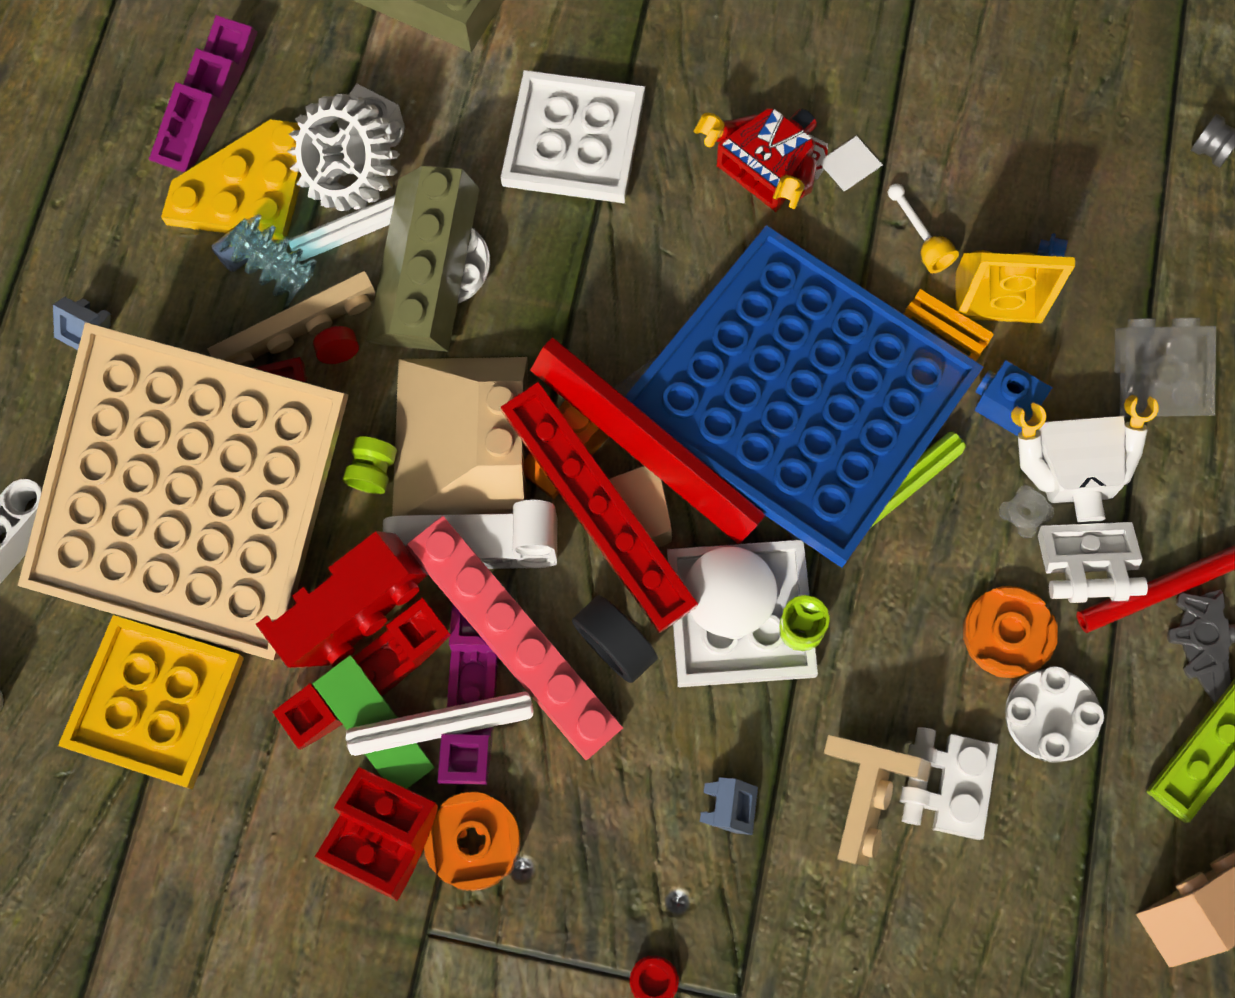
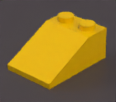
(1009, 285)

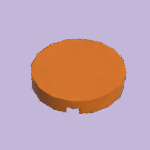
(1010, 632)

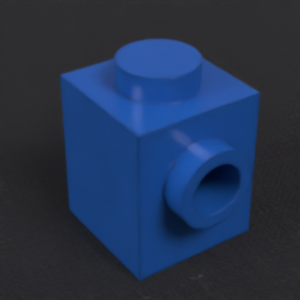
(1008, 390)

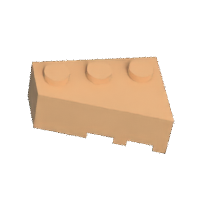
(1197, 916)

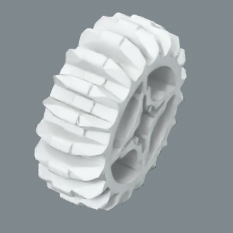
(321, 152)

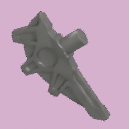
(1205, 640)

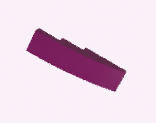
(204, 96)

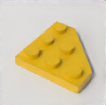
(239, 183)

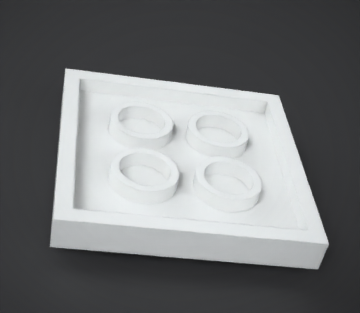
(573, 136)
(758, 656)

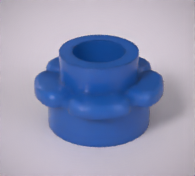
(1054, 247)

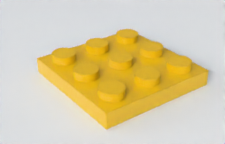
(152, 702)

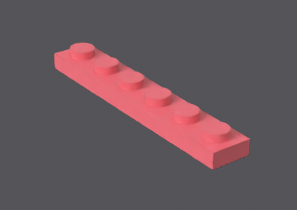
(514, 637)

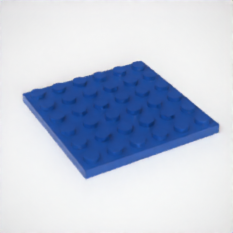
(804, 392)

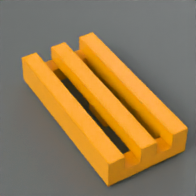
(954, 319)

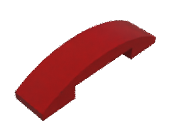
(385, 661)

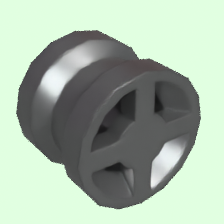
(1216, 141)

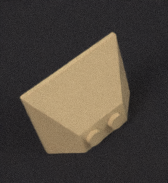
(453, 438)

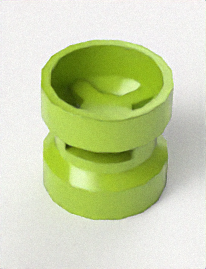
(369, 465)
(806, 615)

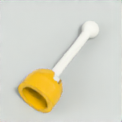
(936, 252)

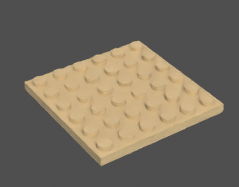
(181, 489)

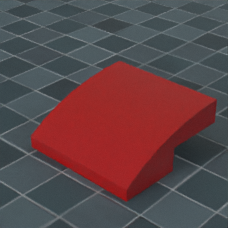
(378, 833)

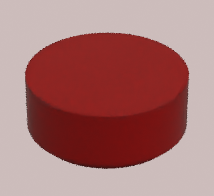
(335, 345)
(654, 978)

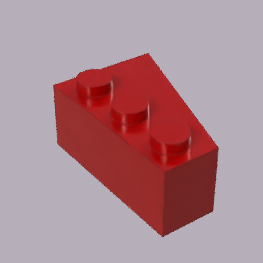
(346, 605)

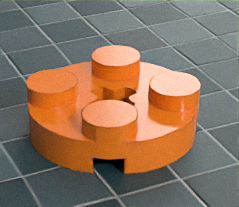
(495, 857)

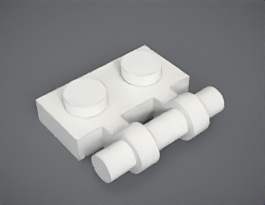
(1092, 548)
(963, 787)

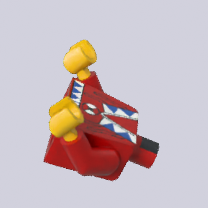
(765, 153)

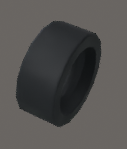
(615, 638)

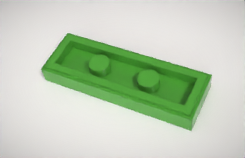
(360, 703)

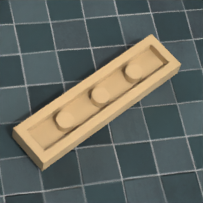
(307, 316)

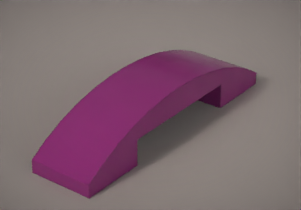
(471, 679)

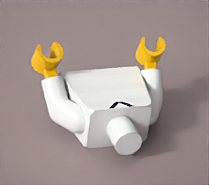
(1082, 457)

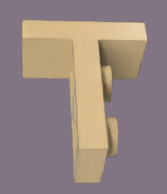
(871, 793)

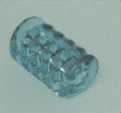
(269, 257)

